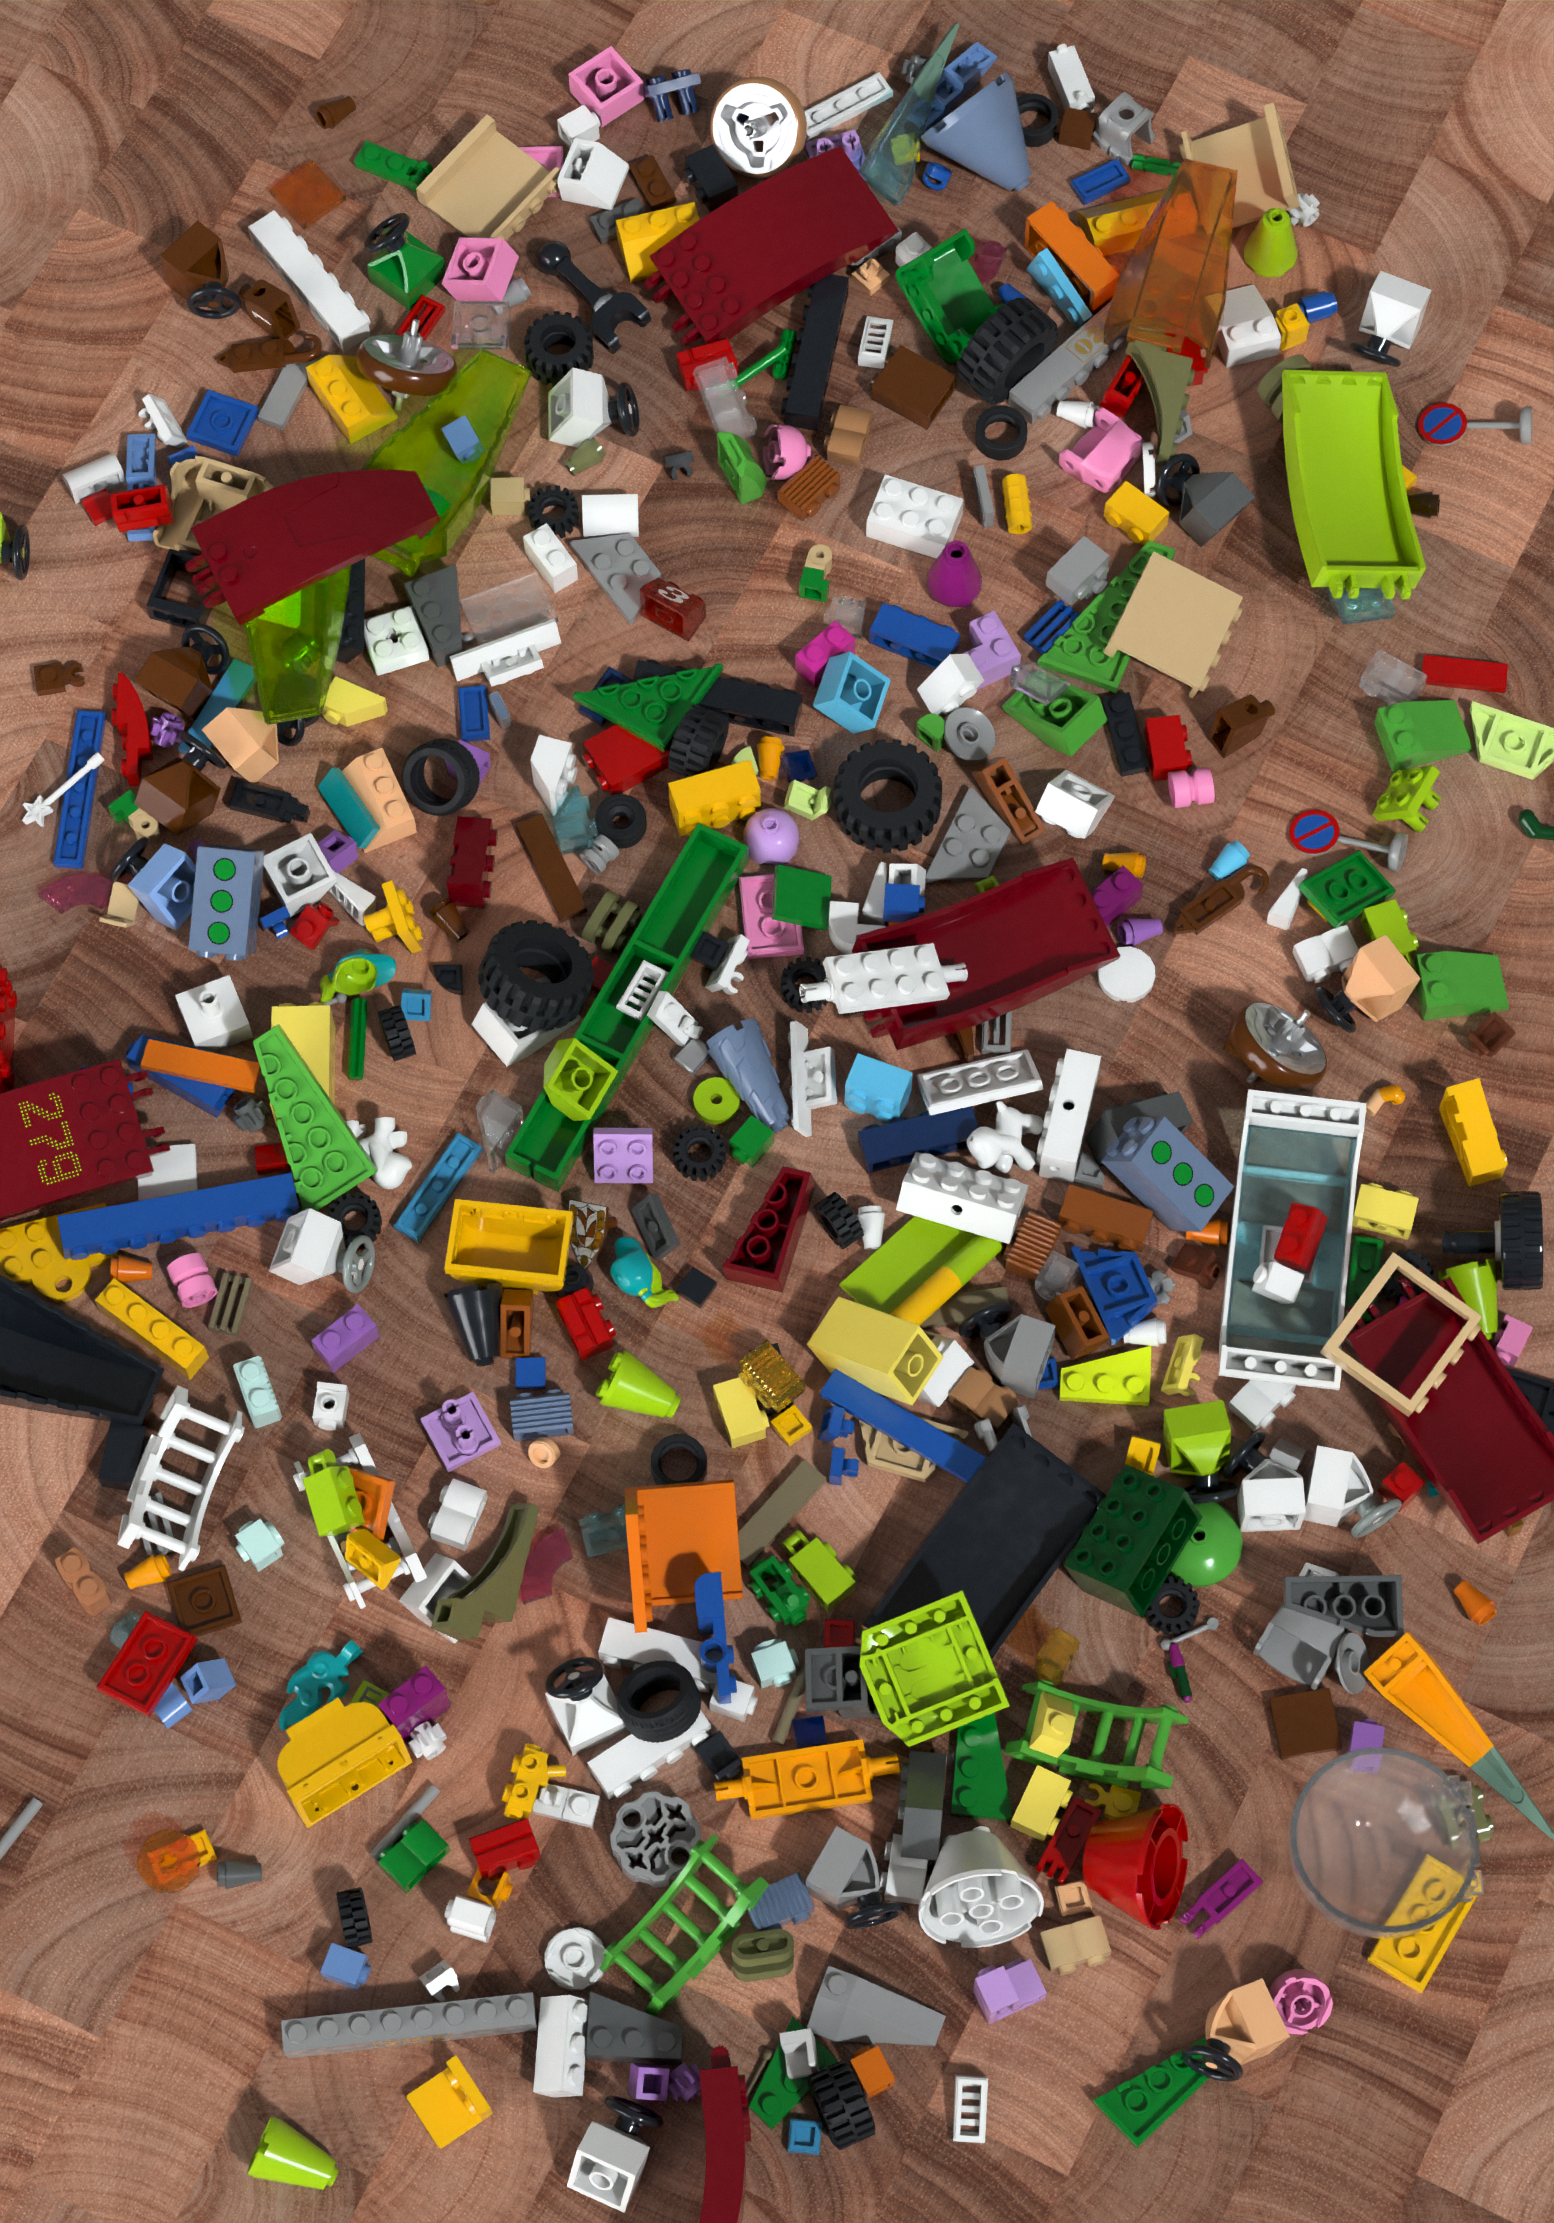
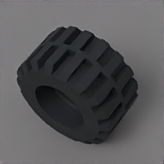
(553, 331)
(698, 741)
(841, 2105)

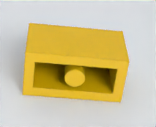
(1136, 514)

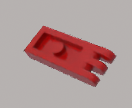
(1069, 1838)

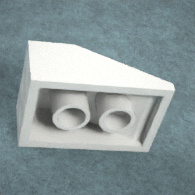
(1247, 328)
(510, 1041)

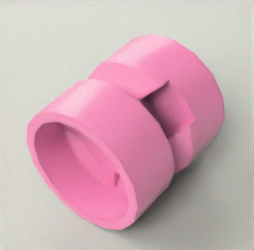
(1191, 787)
(193, 1282)

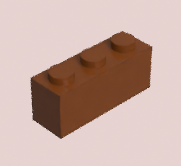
(1105, 1218)

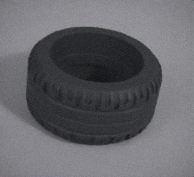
(419, 791)
(669, 1721)

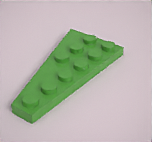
(1082, 646)
(314, 1135)

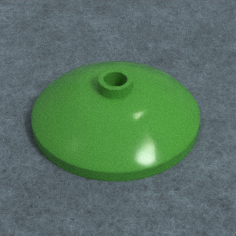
(1216, 1555)

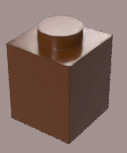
(1076, 128)

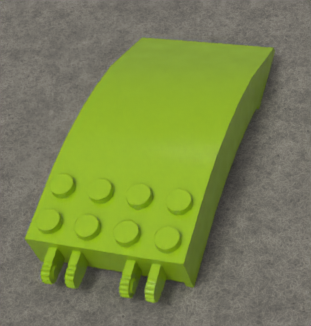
(1349, 482)

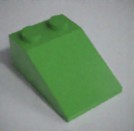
(1062, 723)
(1421, 732)
(1459, 984)

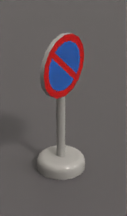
(1446, 424)
(1318, 832)

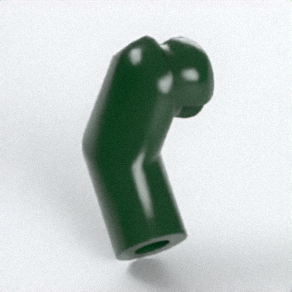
(1533, 828)

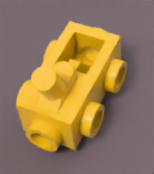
(530, 1774)

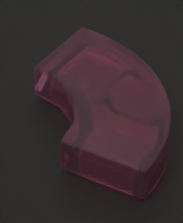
(78, 890)
(542, 1565)

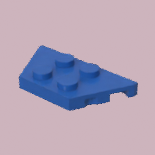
(1116, 1288)

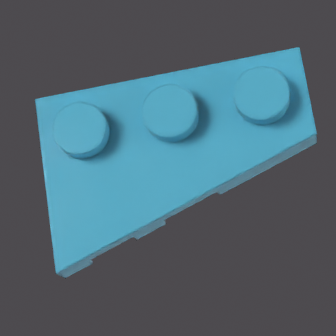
(1059, 288)

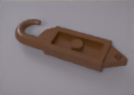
(267, 354)
(1217, 901)

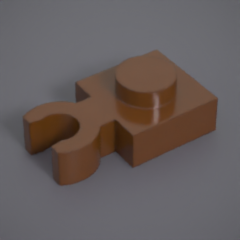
(53, 678)

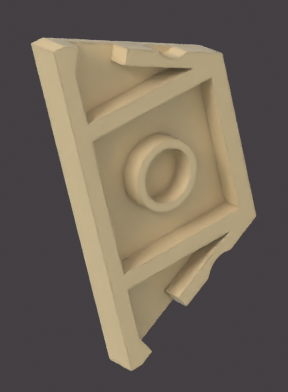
(895, 1458)

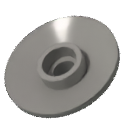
(977, 730)
(1351, 1663)

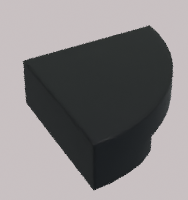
(450, 977)

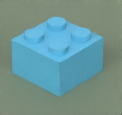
(851, 692)
(877, 1089)

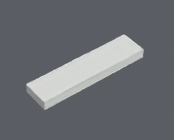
(846, 105)

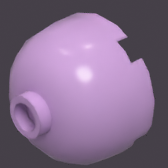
(771, 836)

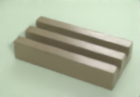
(236, 1281)

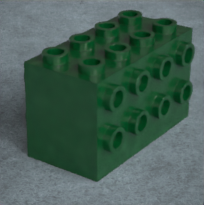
(1133, 1540)

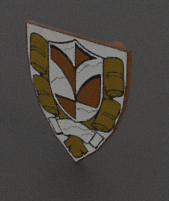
(589, 1230)

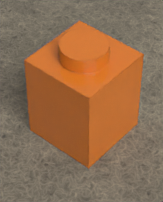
(871, 2071)

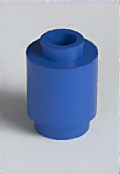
(1318, 306)

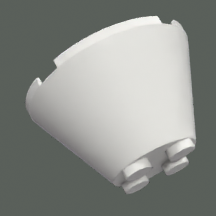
(978, 1892)

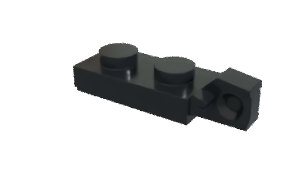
(267, 803)

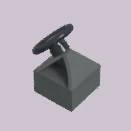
(1205, 498)

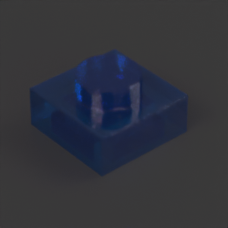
(798, 766)
(810, 1732)

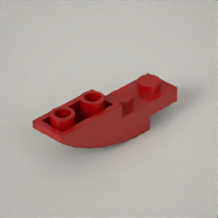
(133, 728)

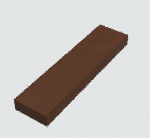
(551, 867)

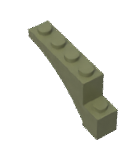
(1167, 382)
(496, 1585)

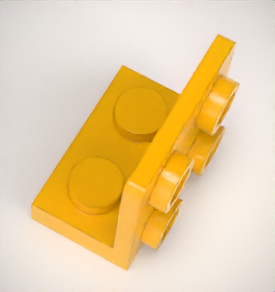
(449, 2104)

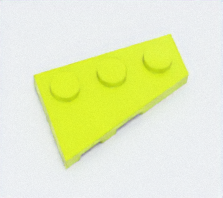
(1109, 1380)

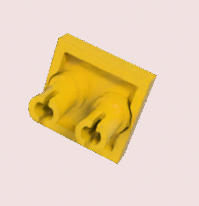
(395, 919)

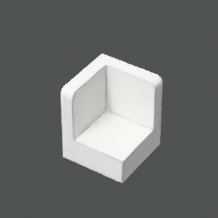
(799, 2053)

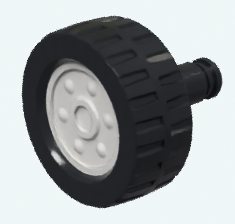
(1514, 1240)

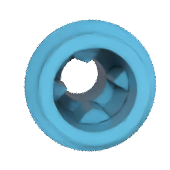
(1229, 860)

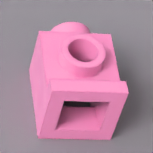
(1511, 1339)

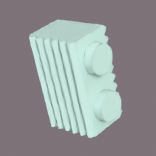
(257, 1392)

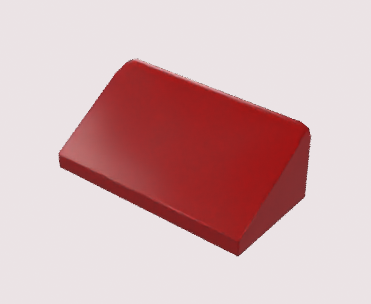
(271, 1158)

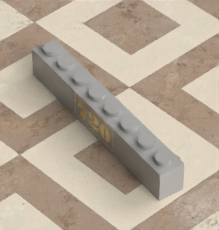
(1066, 368)
(409, 2025)

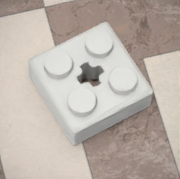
(394, 656)

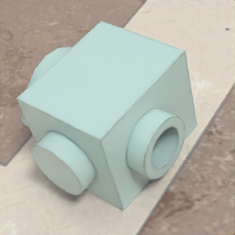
(259, 1543)
(774, 1663)

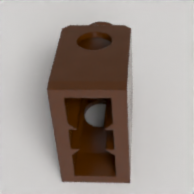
(270, 309)
(1239, 724)

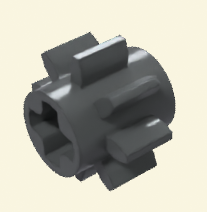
(913, 67)
(250, 1114)

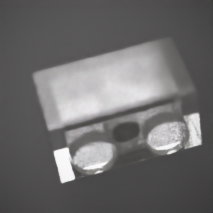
(1392, 679)

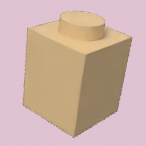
(509, 496)

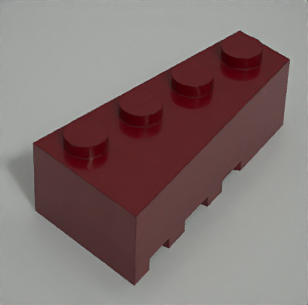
(769, 1243)

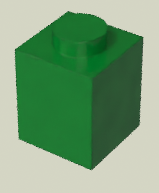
(751, 1142)

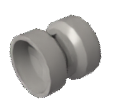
(599, 854)

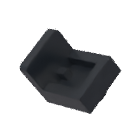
(719, 1756)

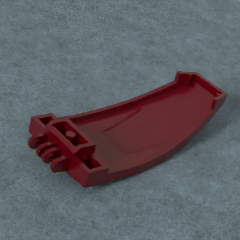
(304, 535)

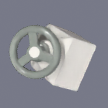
(315, 1248)
(1342, 1487)

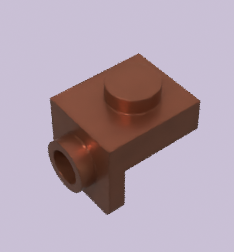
(1490, 1035)
(1198, 1264)

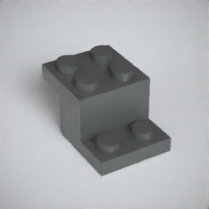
(837, 1683)

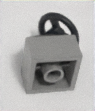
(1015, 1351)
(848, 1876)

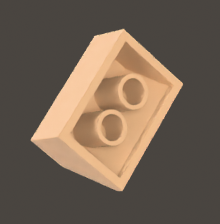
(382, 796)

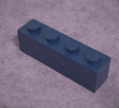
(900, 1140)

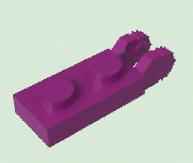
(1223, 1896)

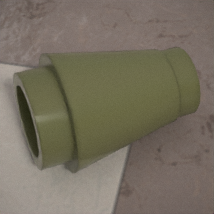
(586, 456)

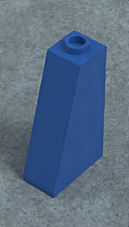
(203, 1095)

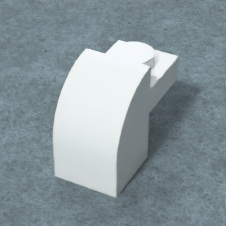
(844, 925)

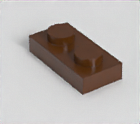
(652, 183)

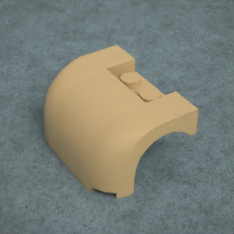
(201, 491)

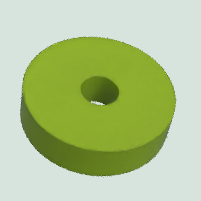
(716, 1113)

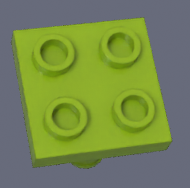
(1406, 794)

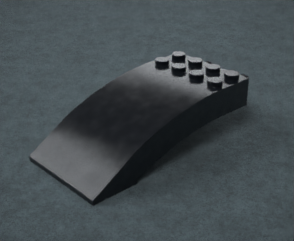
(997, 1538)

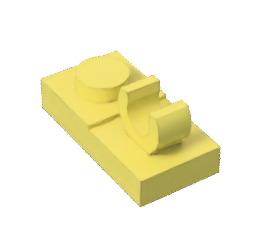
(1179, 1372)

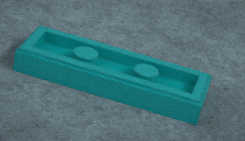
(348, 807)

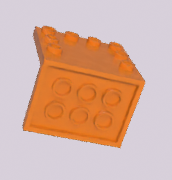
(678, 1537)

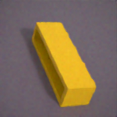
(152, 1329)

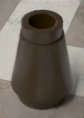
(1424, 504)

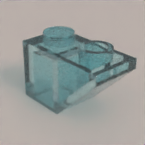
(572, 824)

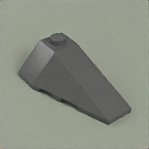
(1354, 1602)

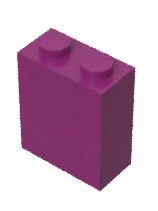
(415, 1702)

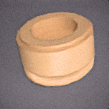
(543, 1452)

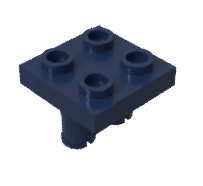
(682, 82)

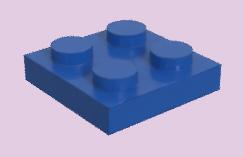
(222, 423)

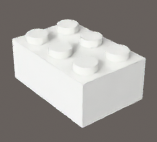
(914, 516)

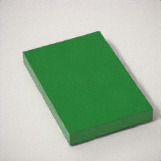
(1346, 888)

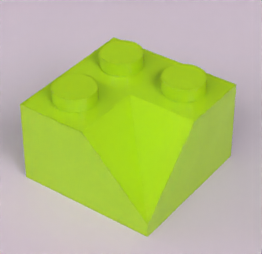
(576, 1079)

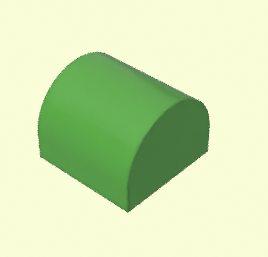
(931, 731)

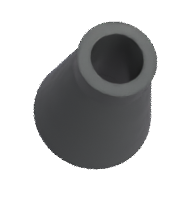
(236, 1873)

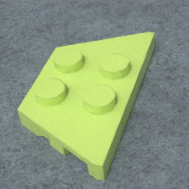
(1511, 741)

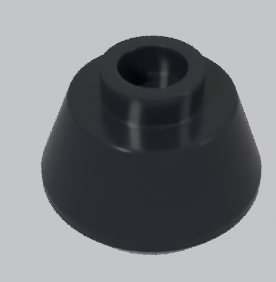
(576, 1278)

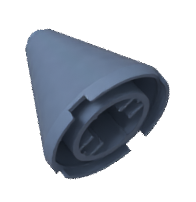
(986, 135)

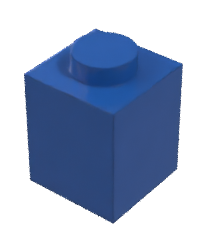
(902, 902)

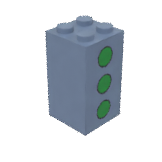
(226, 901)
(1167, 1173)

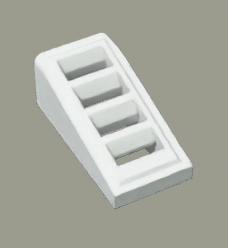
(875, 359)
(353, 898)
(874, 905)
(1284, 908)
(651, 972)
(969, 2080)

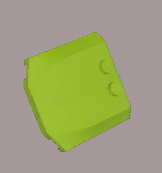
(930, 1670)

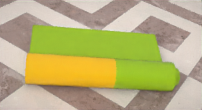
(919, 1269)

